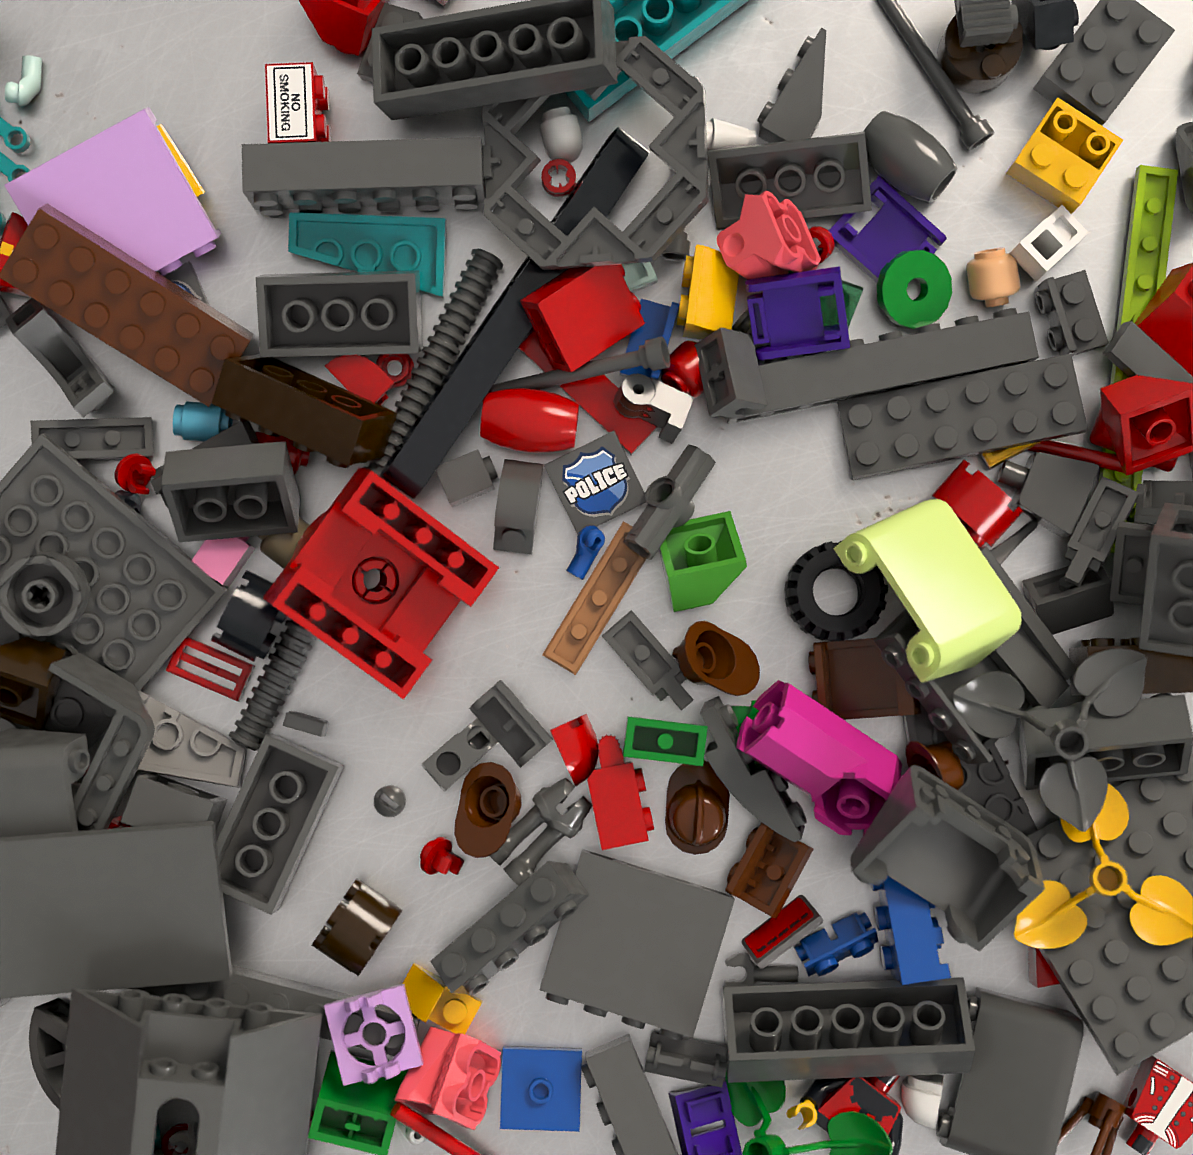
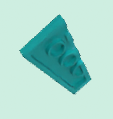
(373, 244)

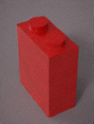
(582, 314)

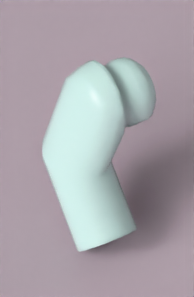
(29, 84)

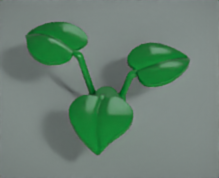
(849, 1131)

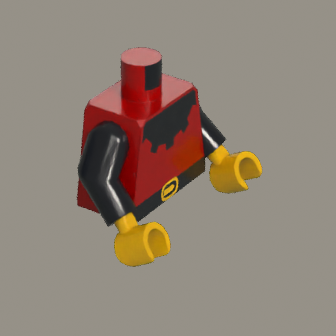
(860, 1094)

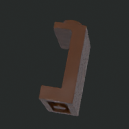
(857, 681)

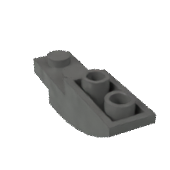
(751, 784)

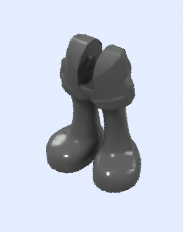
(557, 827)

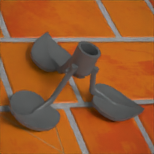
(1075, 788)

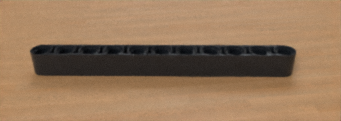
(505, 325)

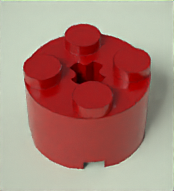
(978, 504)

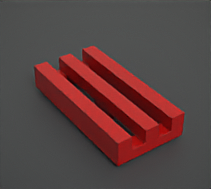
(241, 681)

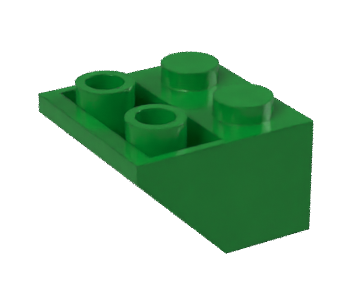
(355, 1113)

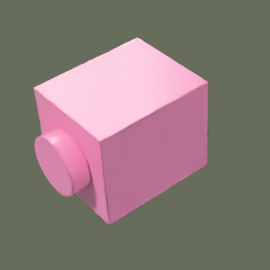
(223, 558)

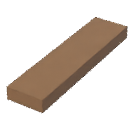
(595, 604)

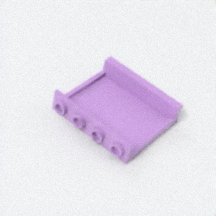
(125, 192)

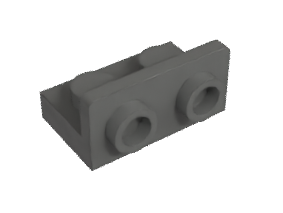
(1071, 314)

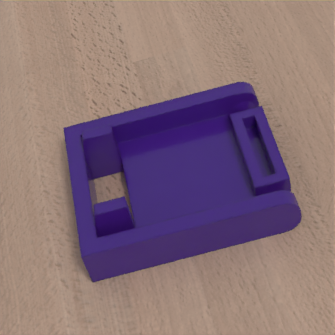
(891, 231)
(792, 313)

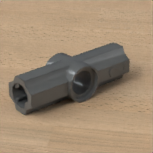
(669, 502)

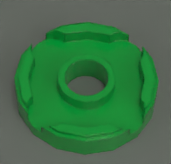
(934, 293)

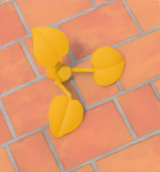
(1159, 916)

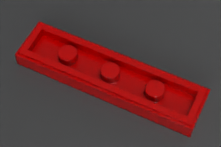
(596, 398)

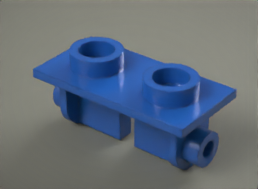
(825, 954)

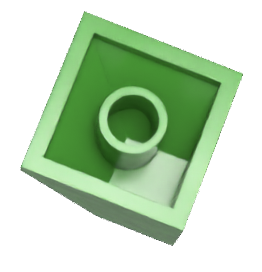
(701, 560)

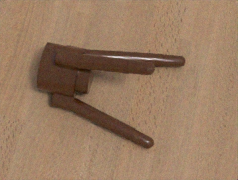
(1105, 1115)

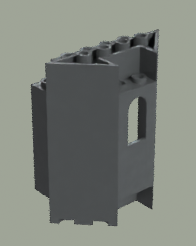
(238, 1065)

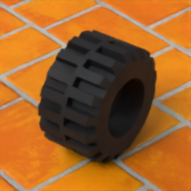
(816, 621)

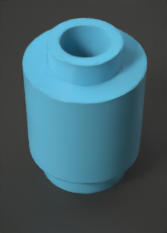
(199, 422)

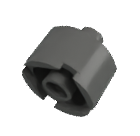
(23, 584)

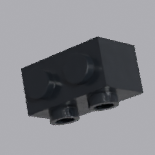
(1047, 21)

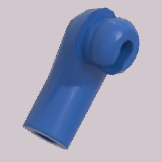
(588, 545)

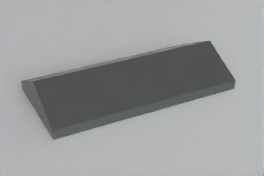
(814, 173)

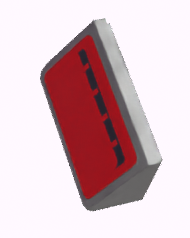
(780, 934)

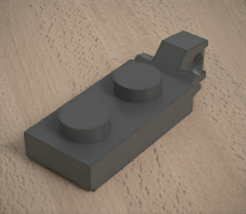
(1098, 529)
(648, 659)

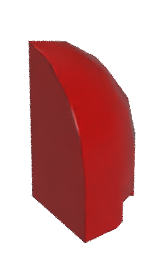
(361, 377)
(577, 747)

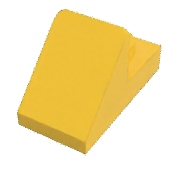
(433, 1001)

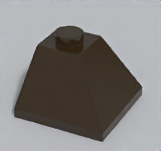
(26, 682)

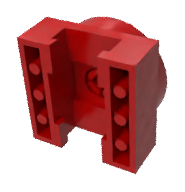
(420, 583)

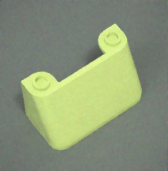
(941, 584)

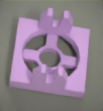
(355, 1071)

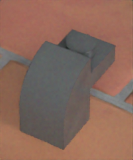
(517, 506)

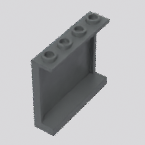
(937, 693)
(638, 946)

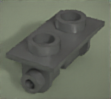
(686, 1060)

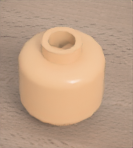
(993, 276)

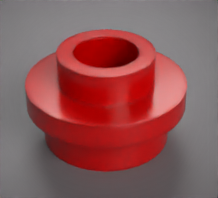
(405, 360)

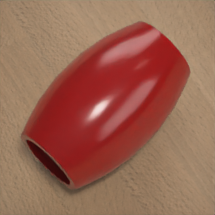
(529, 420)

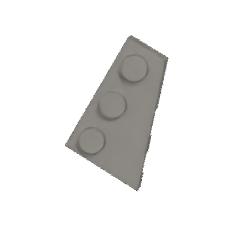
(190, 749)

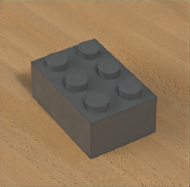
(1105, 58)
(231, 491)

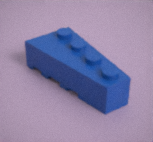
(909, 934)

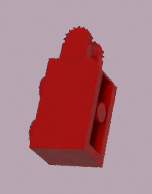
(617, 799)

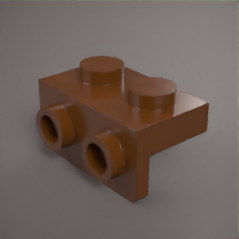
(767, 870)

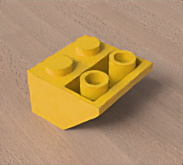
(1064, 156)
(709, 296)

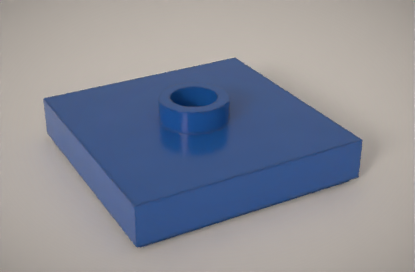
(541, 1089)

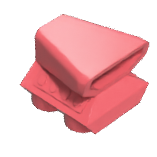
(768, 239)
(452, 1078)

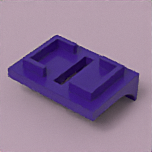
(699, 1108)

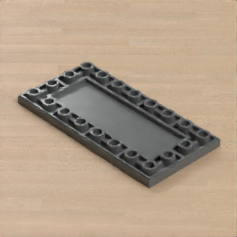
(111, 910)

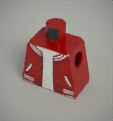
(1160, 1105)

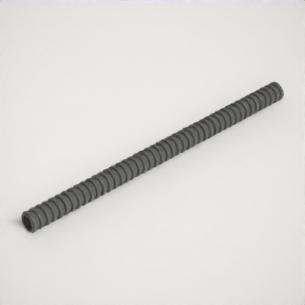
(426, 380)

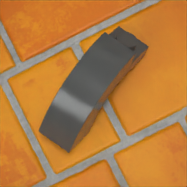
(61, 356)

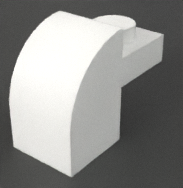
(1048, 243)

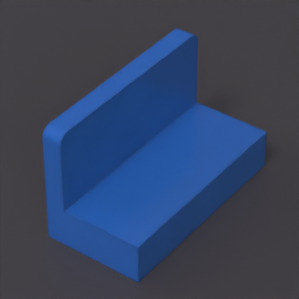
(658, 322)

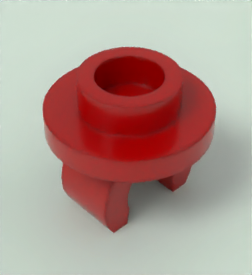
(134, 473)
(437, 857)

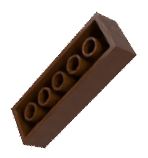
(124, 303)

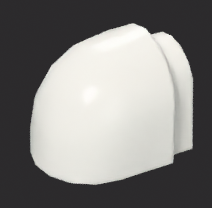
(561, 134)
(922, 1098)

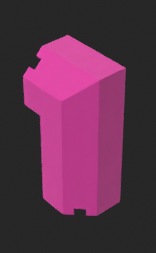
(820, 756)

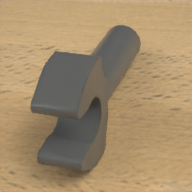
(755, 974)

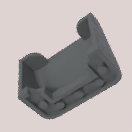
(38, 780)
(950, 856)
(1017, 1078)

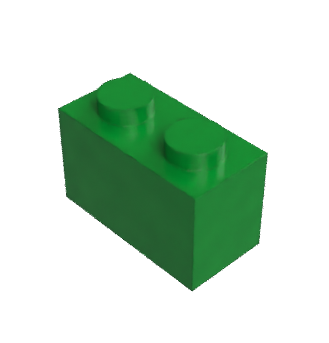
(665, 741)

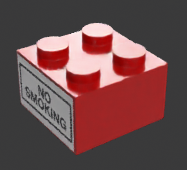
(296, 103)

